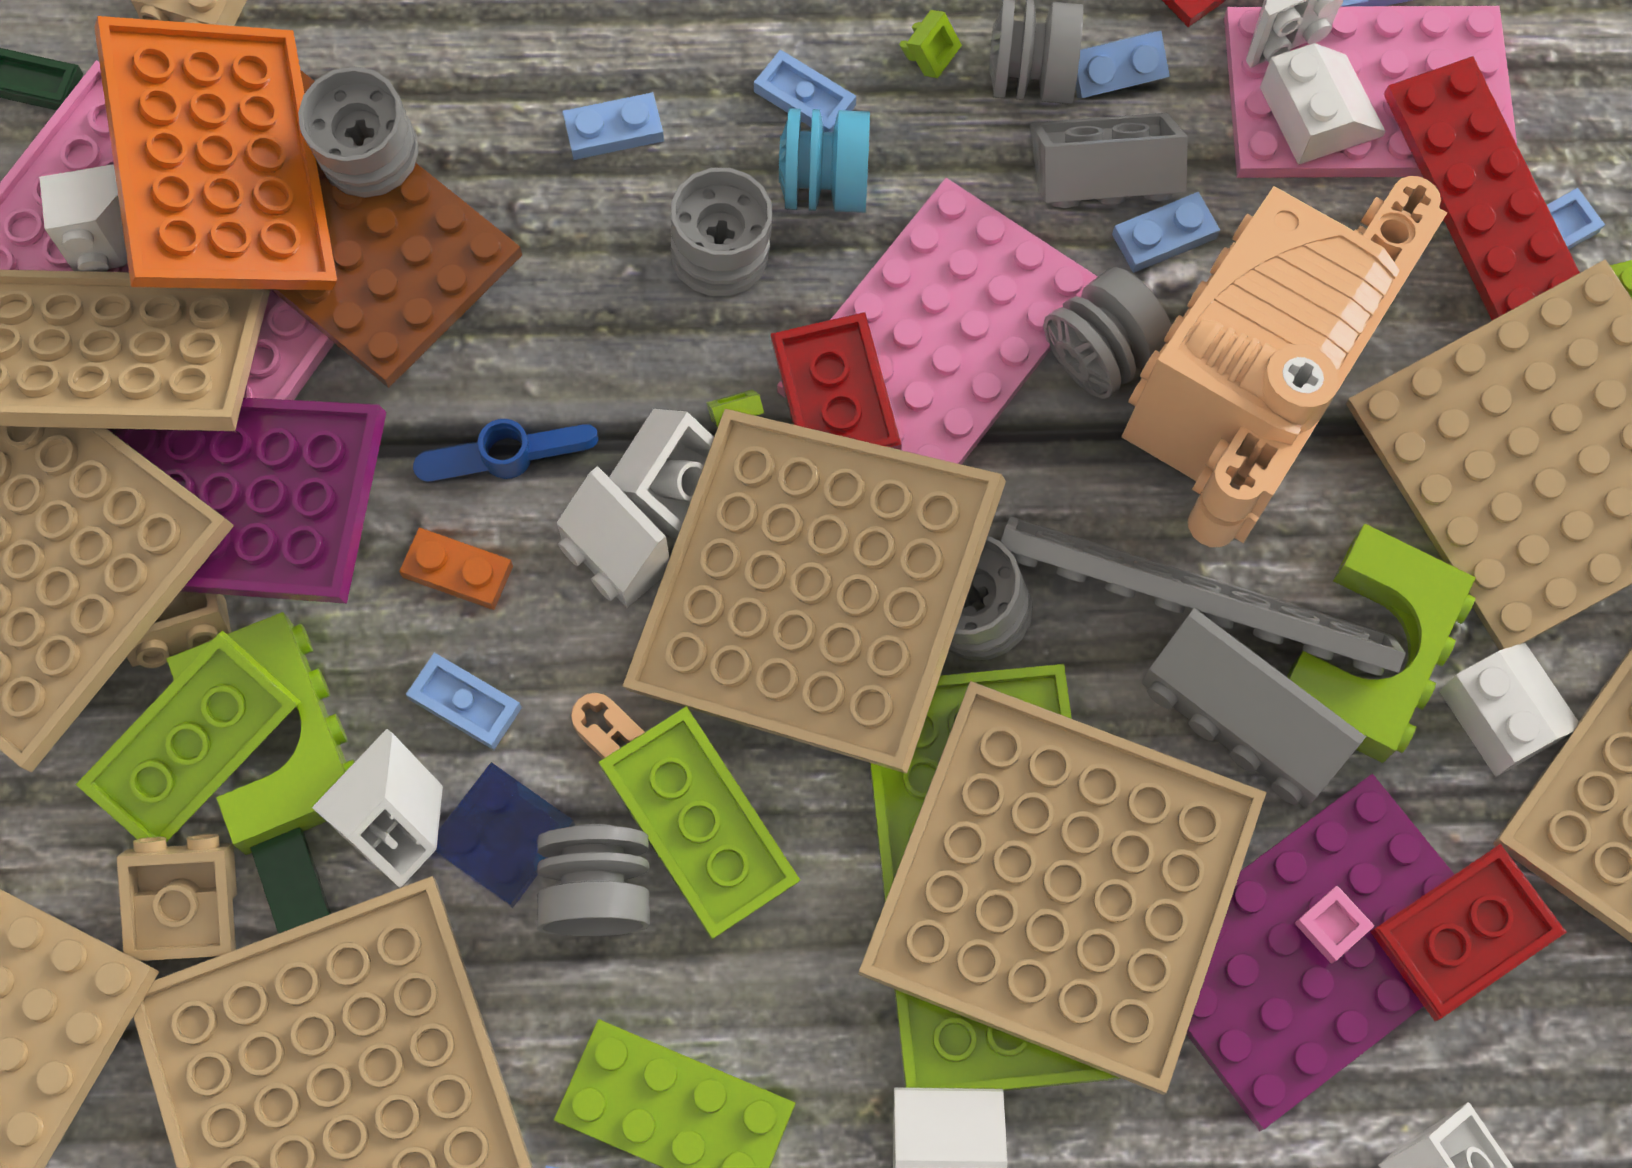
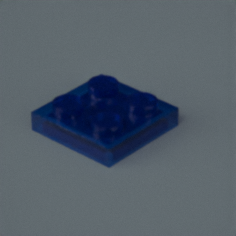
(496, 834)

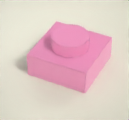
(1334, 924)

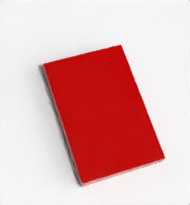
(836, 380)
(1468, 932)

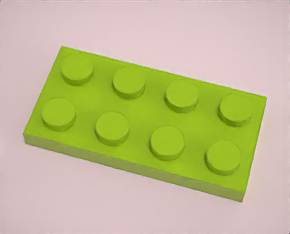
(188, 741)
(699, 822)
(670, 1106)

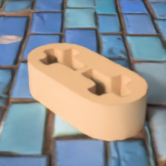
(615, 718)

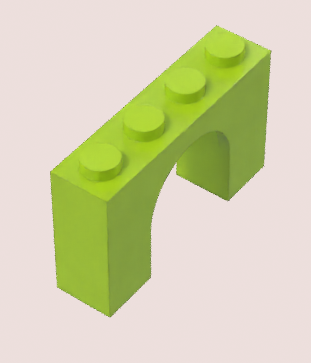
(1427, 602)
(286, 796)

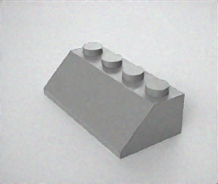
(1251, 710)

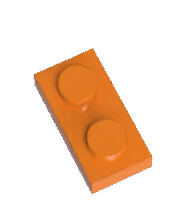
(456, 568)

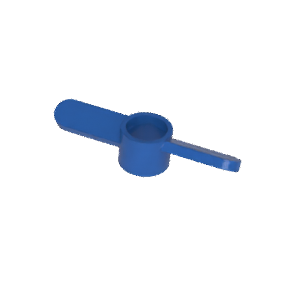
(474, 456)

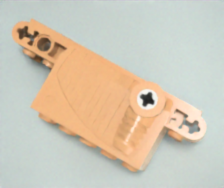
(1272, 347)

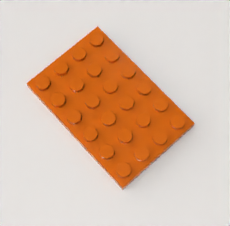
(212, 157)

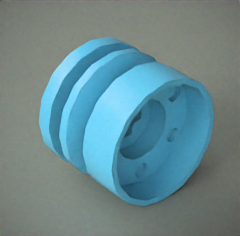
(826, 160)

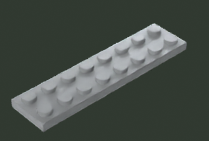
(1220, 601)

